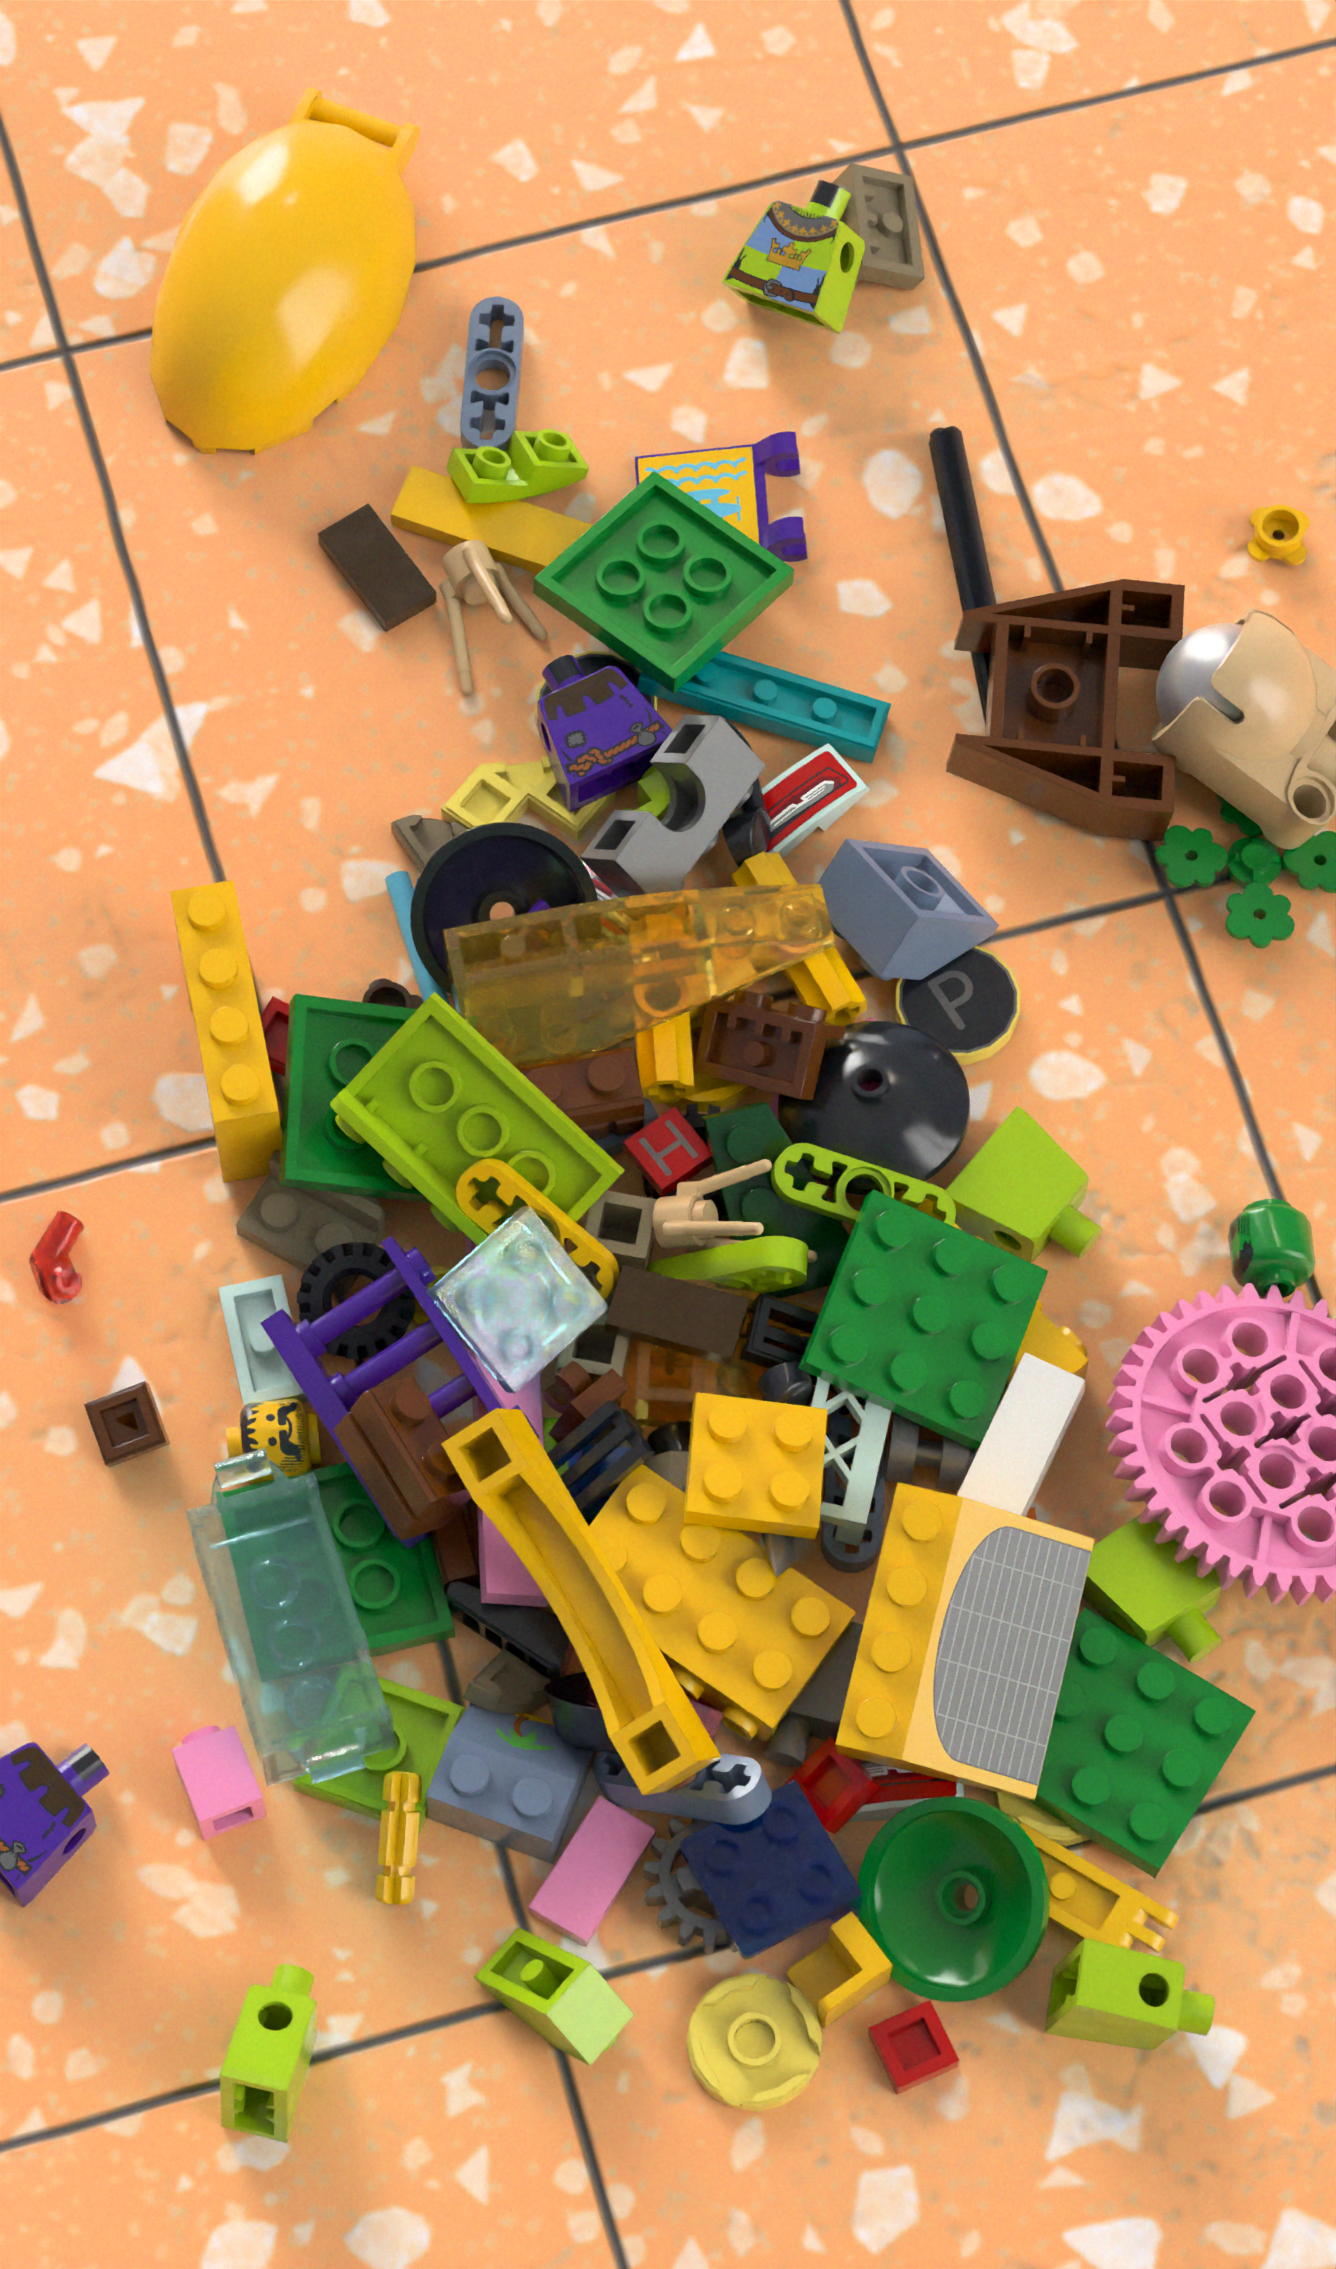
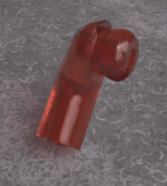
(51, 1262)

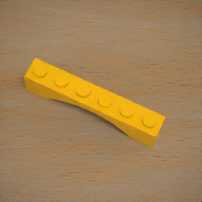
(538, 1518)

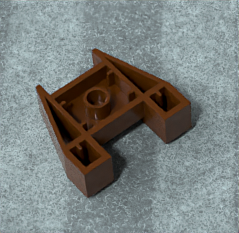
(1057, 704)

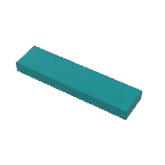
(781, 704)

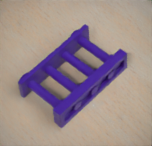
(335, 1395)

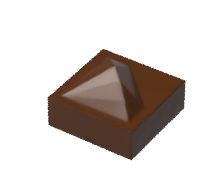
(127, 1424)

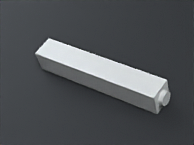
(1023, 1436)

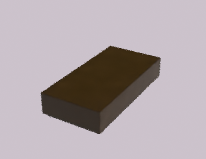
(377, 567)
(677, 1315)

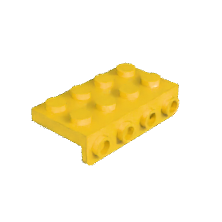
(717, 1605)

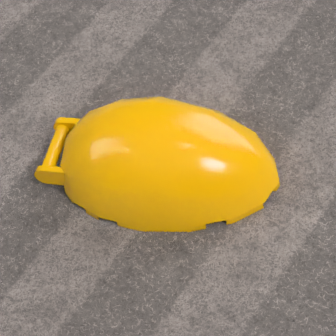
(285, 278)

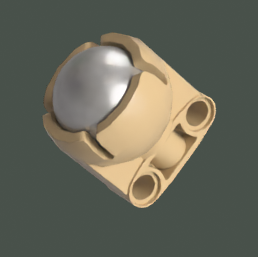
(1253, 723)

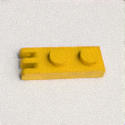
(1096, 1903)

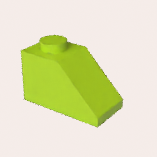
(556, 1995)

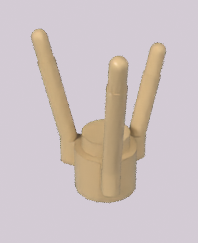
(477, 580)
(694, 1222)

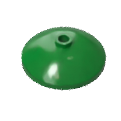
(917, 1906)

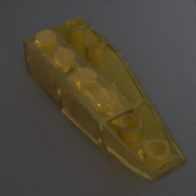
(618, 966)

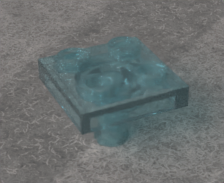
(518, 1299)

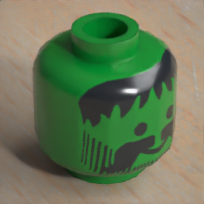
(1271, 1247)

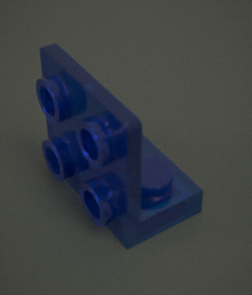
(772, 1873)

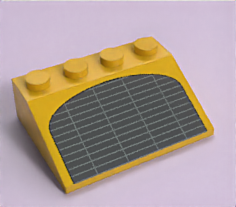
(964, 1642)

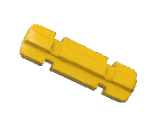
(398, 1838)

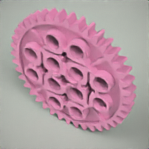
(1168, 1412)

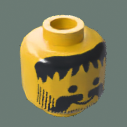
(284, 1432)

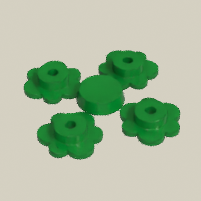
(1253, 866)

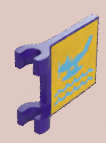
(734, 487)

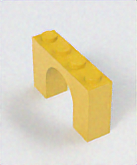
(228, 1028)

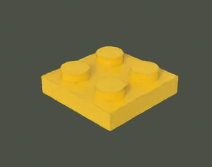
(755, 1465)

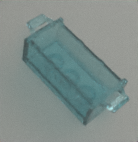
(289, 1624)

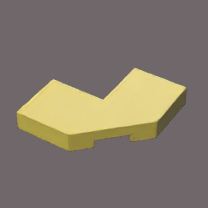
(506, 792)

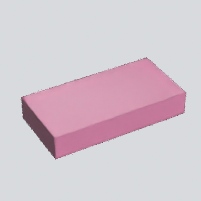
(592, 1871)

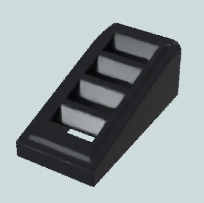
(520, 1629)

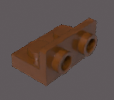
(764, 1046)

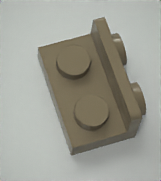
(886, 219)
(307, 1222)

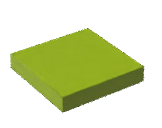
(421, 1734)

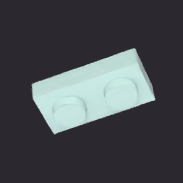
(257, 1363)

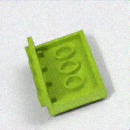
(449, 1099)

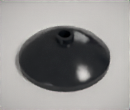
(489, 867)
(904, 1125)

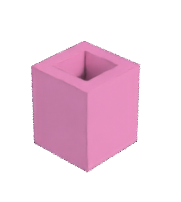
(218, 1780)

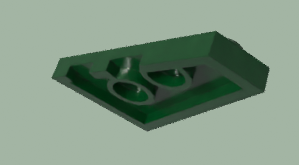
(755, 1134)

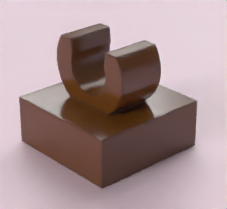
(579, 1398)

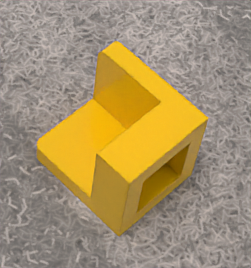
(841, 1970)

